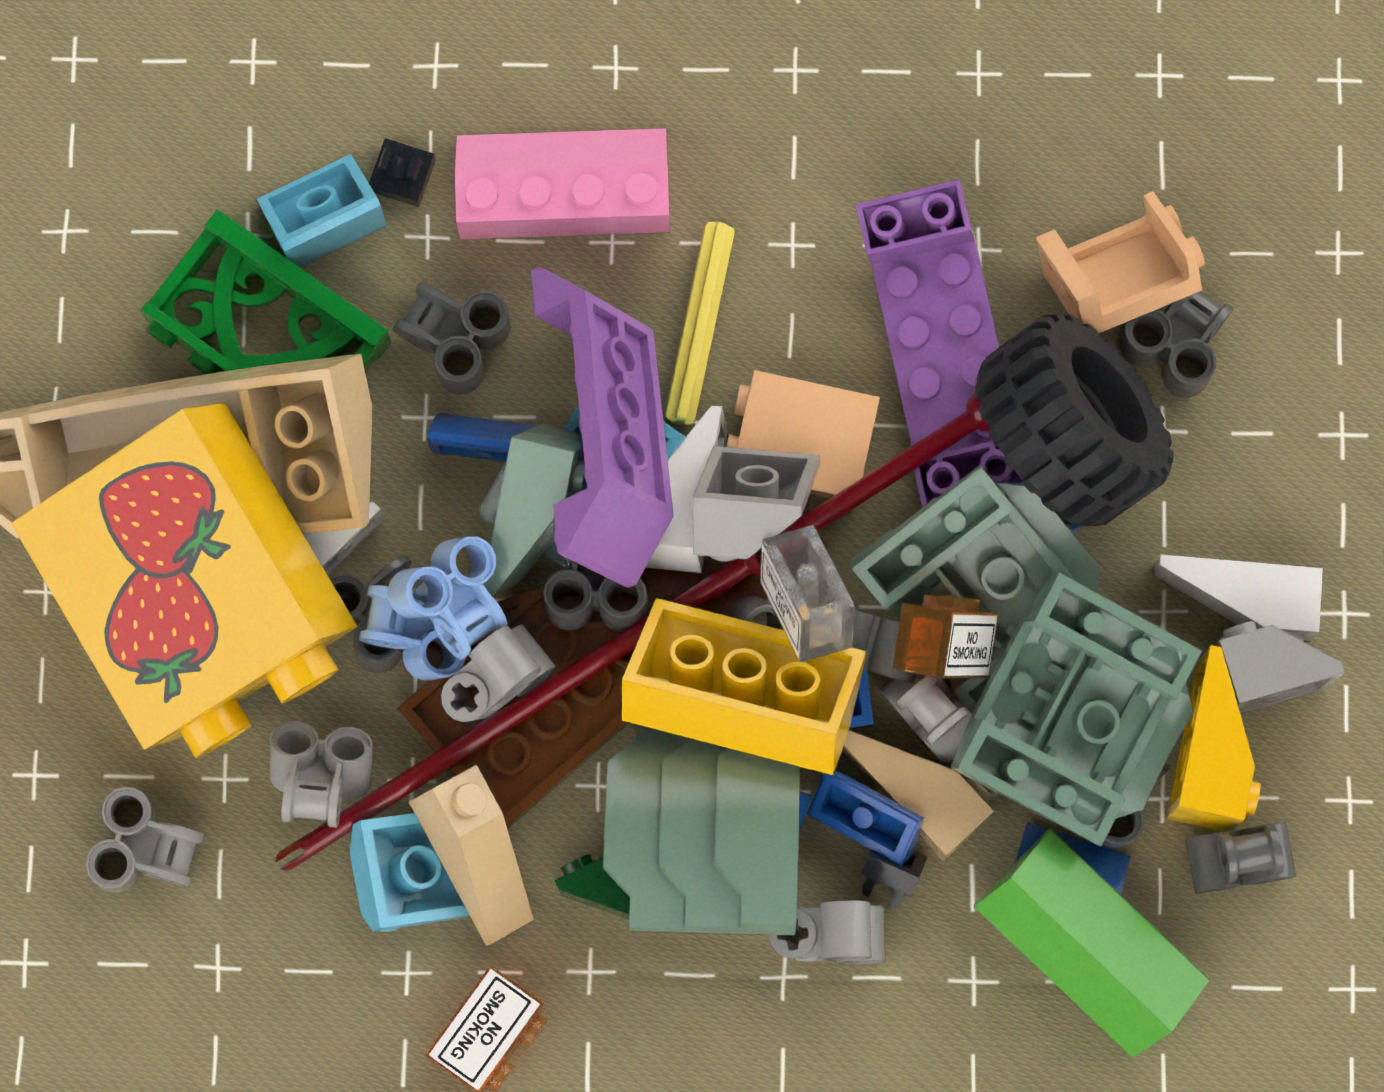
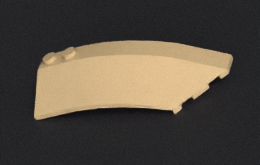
(299, 417)

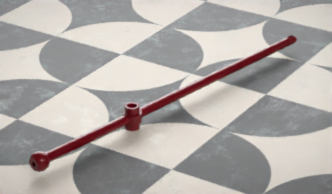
(627, 640)

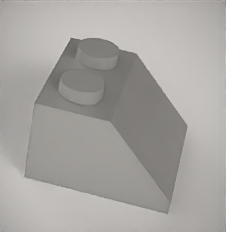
(748, 499)
(1273, 666)

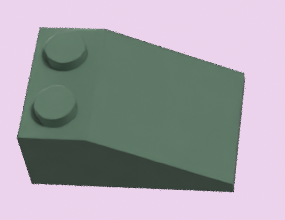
(539, 471)

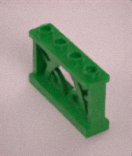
(245, 257)

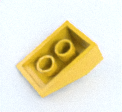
(1214, 757)

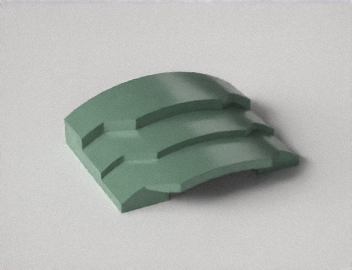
(976, 544)
(1079, 710)
(702, 836)

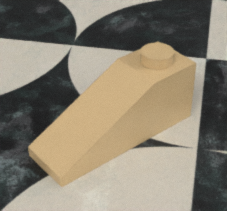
(947, 801)
(476, 852)

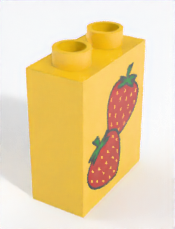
(187, 580)

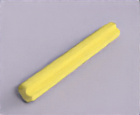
(699, 324)

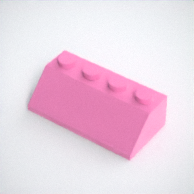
(562, 184)

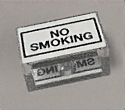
(807, 593)

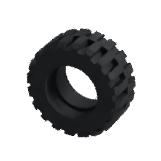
(1074, 420)

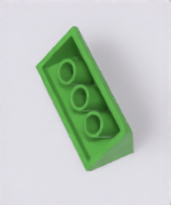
(1093, 944)

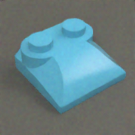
(400, 875)

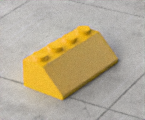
(740, 687)

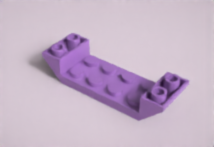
(934, 322)
(628, 490)

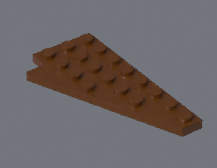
(560, 737)

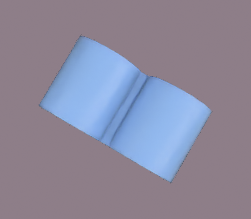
(455, 602)
(413, 635)

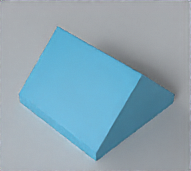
(322, 211)

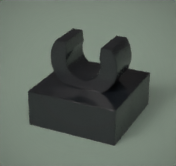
(402, 172)
(899, 878)

